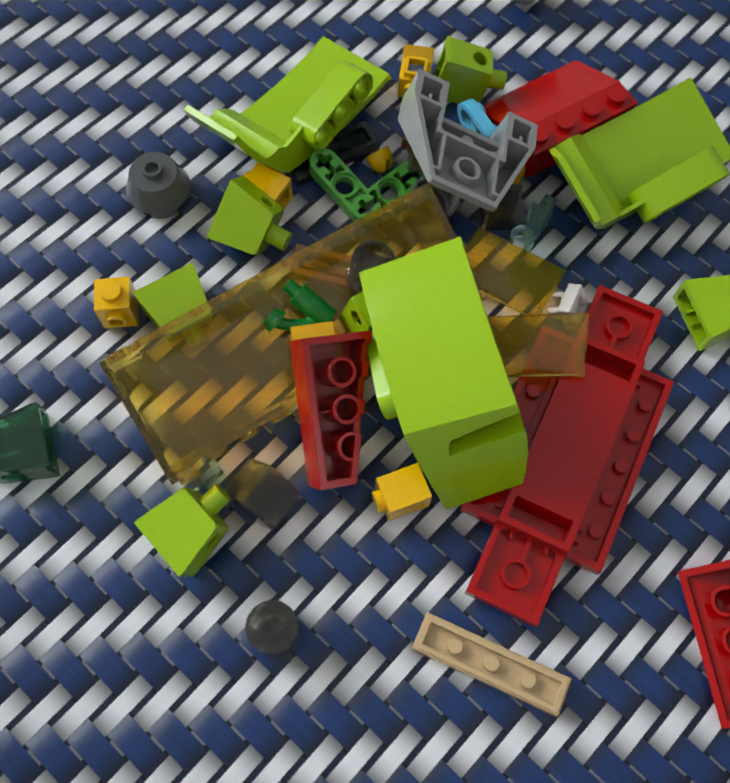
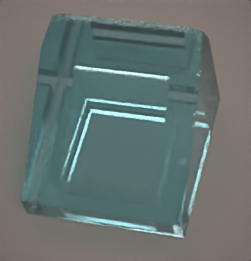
(210, 475)

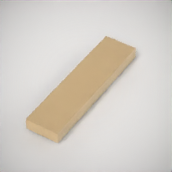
(492, 664)

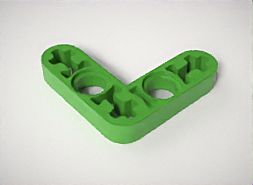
(360, 195)

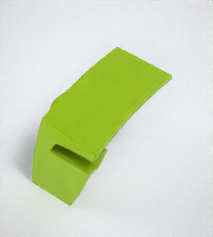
(301, 109)
(646, 158)
(444, 373)

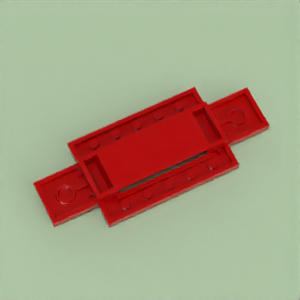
(577, 463)

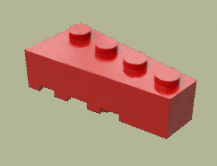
(330, 404)

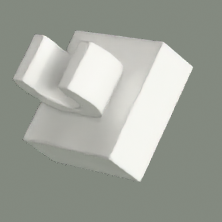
(572, 301)

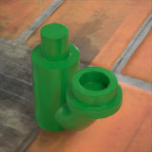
(307, 302)

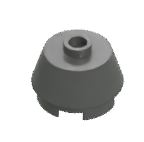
(157, 185)

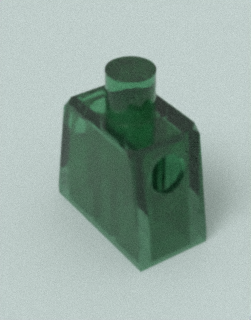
(27, 446)

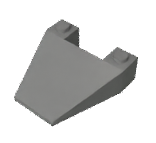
(458, 157)

